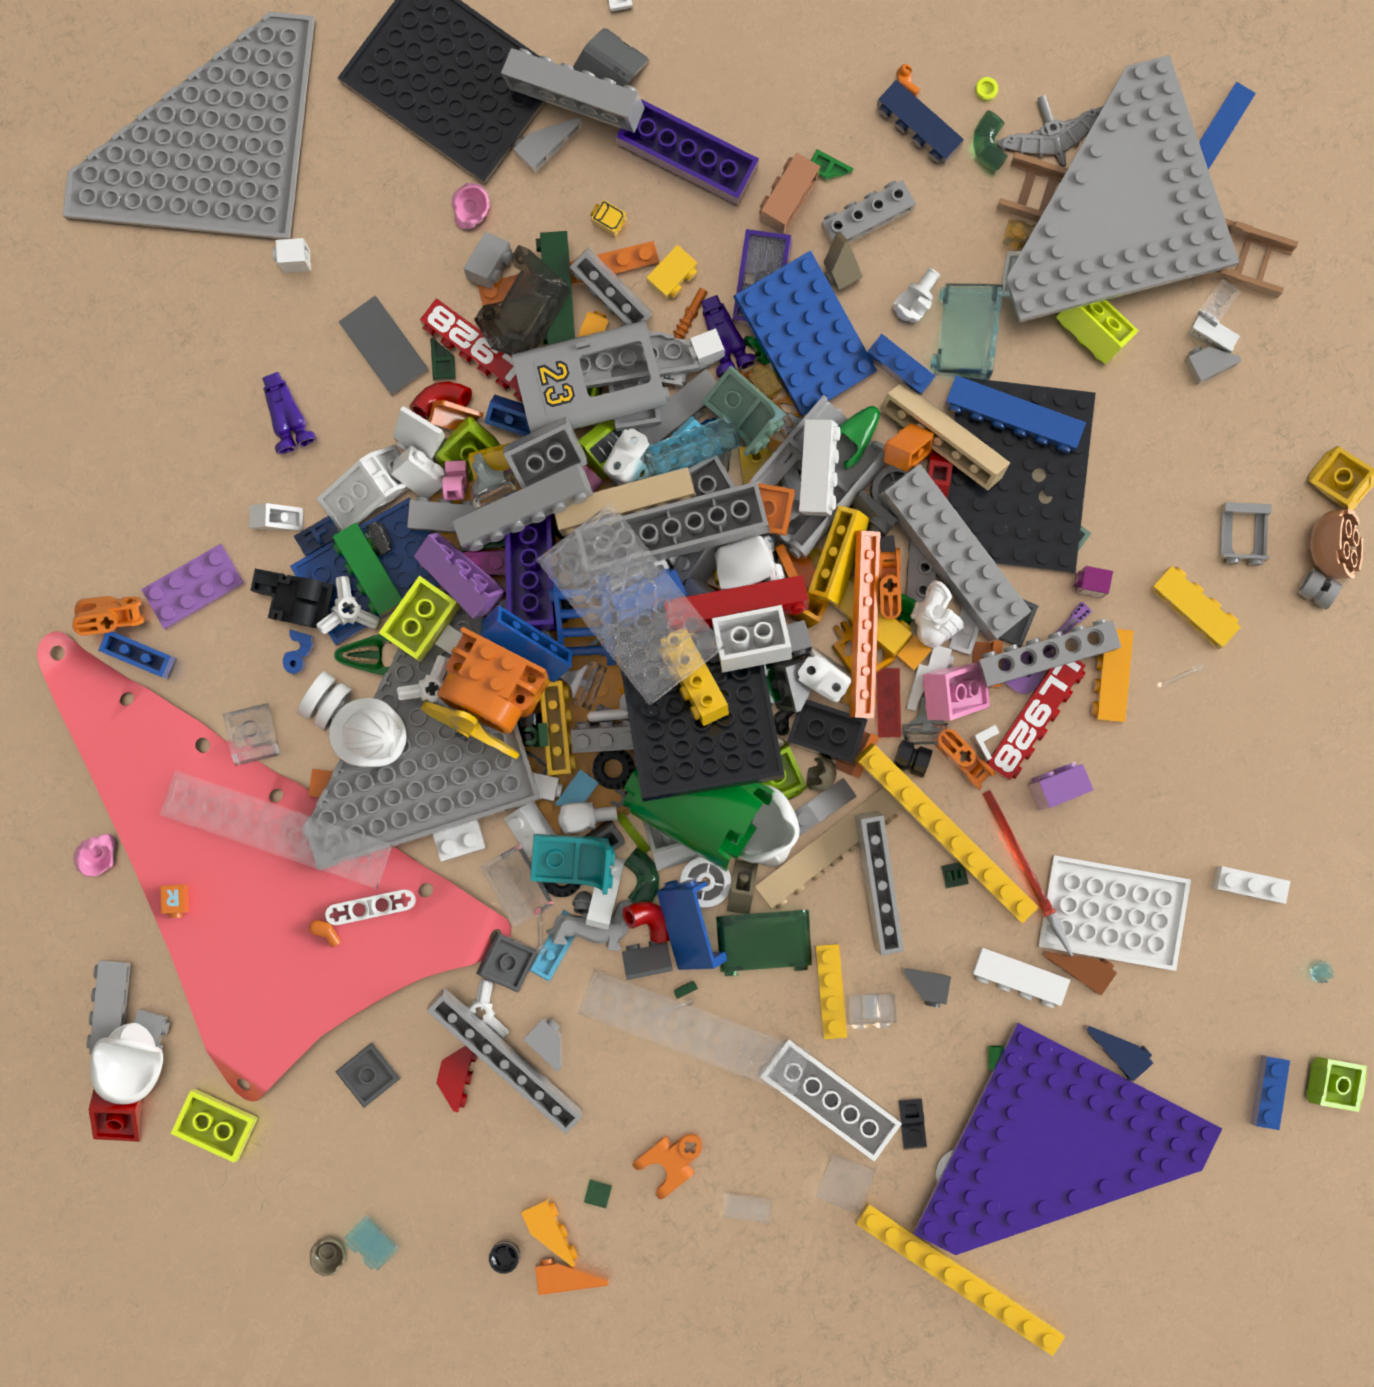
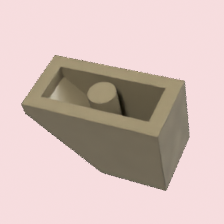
(841, 263)
(742, 887)

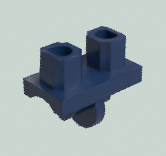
(316, 535)

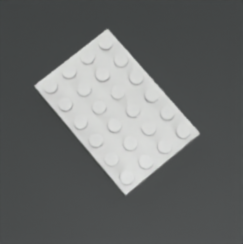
(1116, 912)

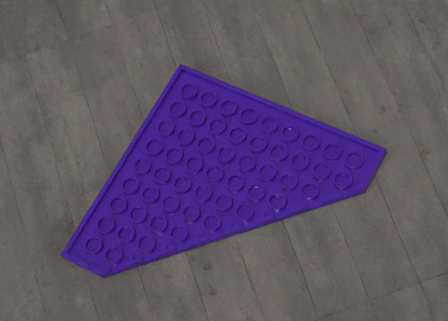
(1055, 1142)

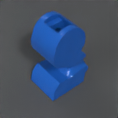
(294, 660)

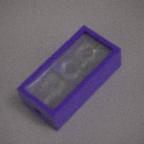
(761, 256)

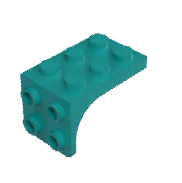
(572, 860)

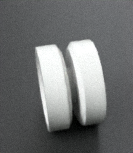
(324, 700)

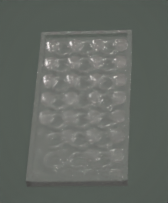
(630, 603)

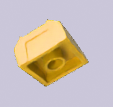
(1342, 477)

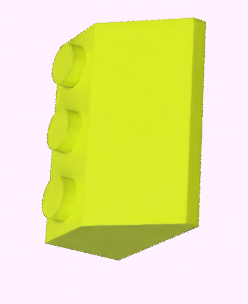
(1098, 328)

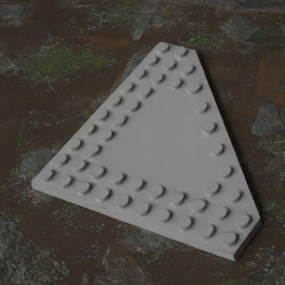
(215, 147)
(1128, 208)
(437, 776)

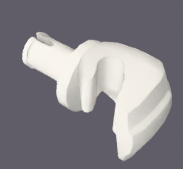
(916, 299)
(581, 815)

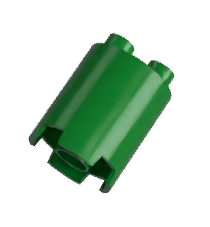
(707, 822)

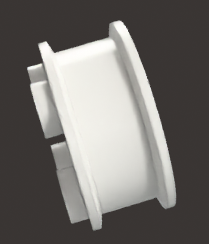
(719, 881)

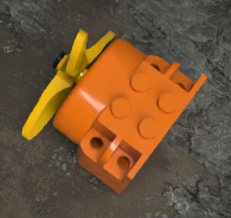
(487, 687)

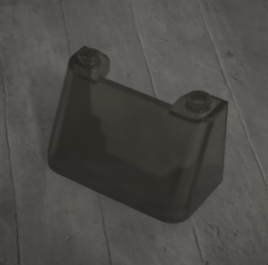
(527, 308)

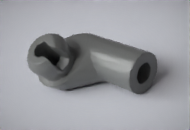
(782, 721)

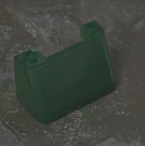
(764, 941)

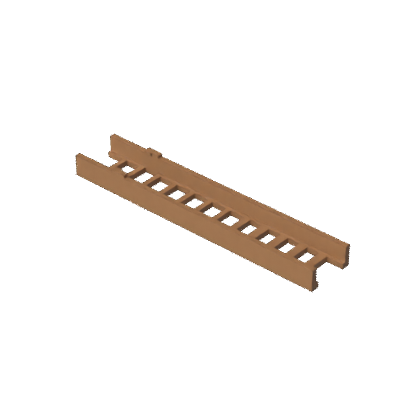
(1253, 235)

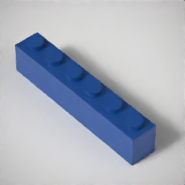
(1015, 413)

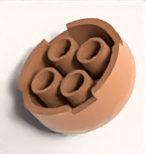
(1332, 541)

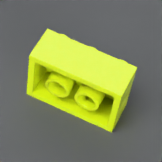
(420, 619)
(214, 1125)

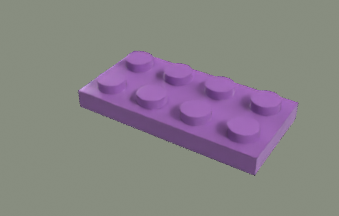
(192, 586)

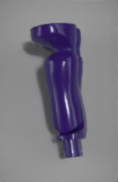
(718, 318)
(285, 415)

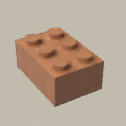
(788, 193)

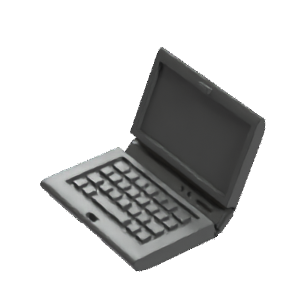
(610, 58)

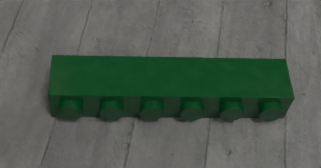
(556, 255)

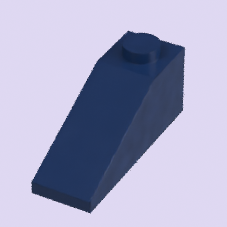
(1127, 1056)

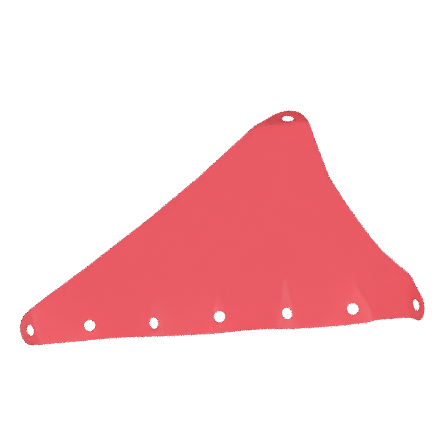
(246, 947)

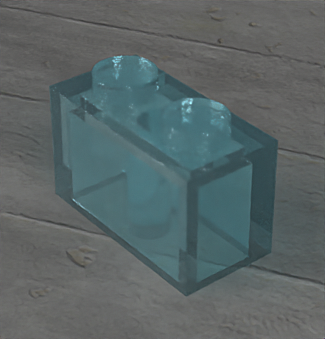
(371, 1243)

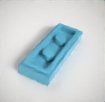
(547, 963)

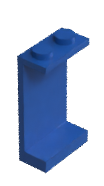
(687, 926)

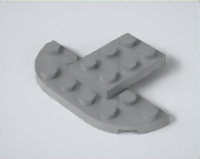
(628, 368)

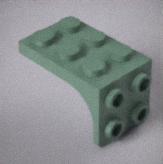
(748, 409)

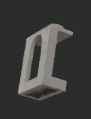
(1259, 551)

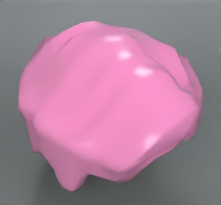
(470, 205)
(95, 855)

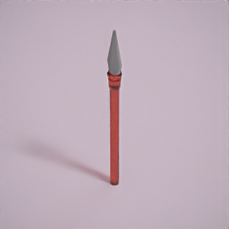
(1044, 902)

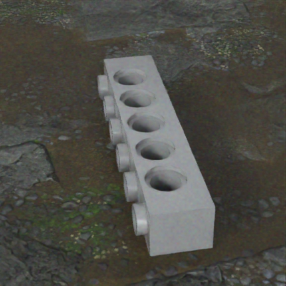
(1107, 642)

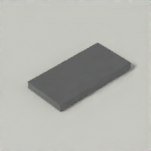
(383, 345)

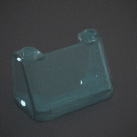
(968, 330)

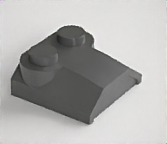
(880, 519)

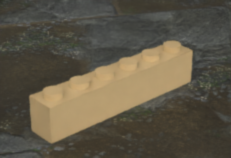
(949, 438)
(630, 498)

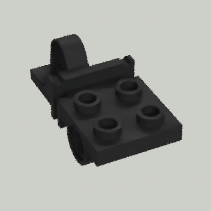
(295, 598)

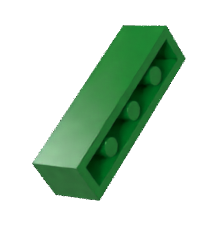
(368, 570)

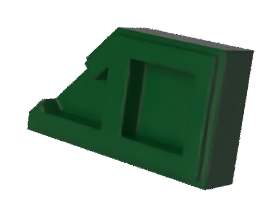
(442, 362)

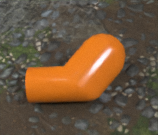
(904, 77)
(325, 930)

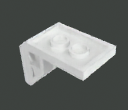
(363, 488)

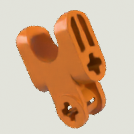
(889, 597)
(105, 614)
(953, 745)
(673, 1159)

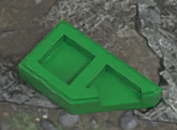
(829, 166)

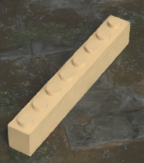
(823, 851)

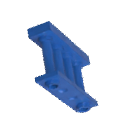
(555, 597)

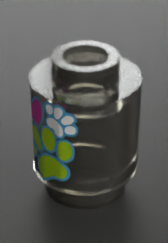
(379, 538)

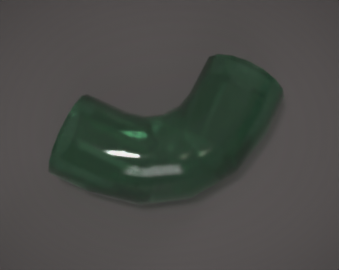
(985, 144)
(646, 876)

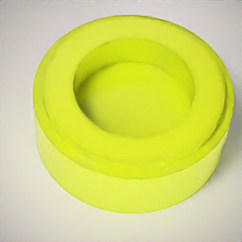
(986, 89)

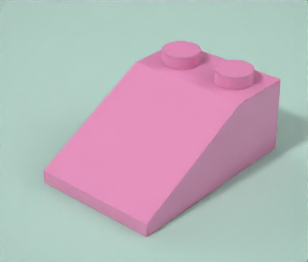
(954, 692)

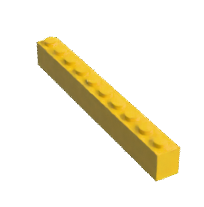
(946, 833)
(960, 1279)

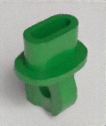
(754, 345)
(907, 606)

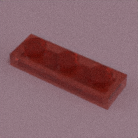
(888, 703)

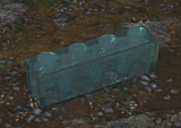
(692, 446)

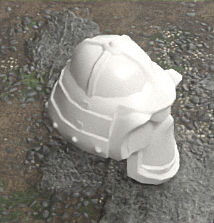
(933, 620)

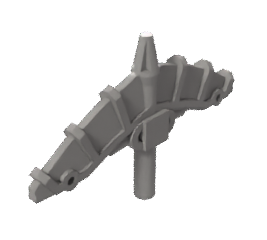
(1053, 136)

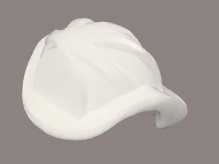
(367, 733)
(775, 832)
(125, 1064)

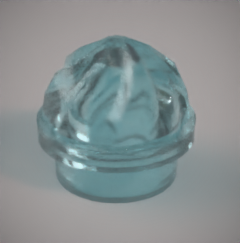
(1322, 972)

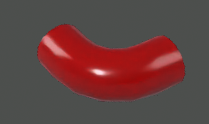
(446, 391)
(649, 914)

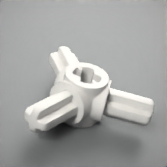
(346, 600)
(418, 690)
(482, 1000)

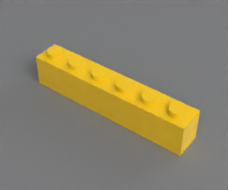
(890, 633)

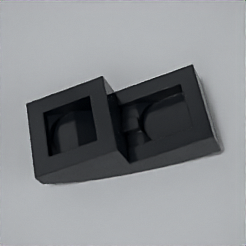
(912, 1124)

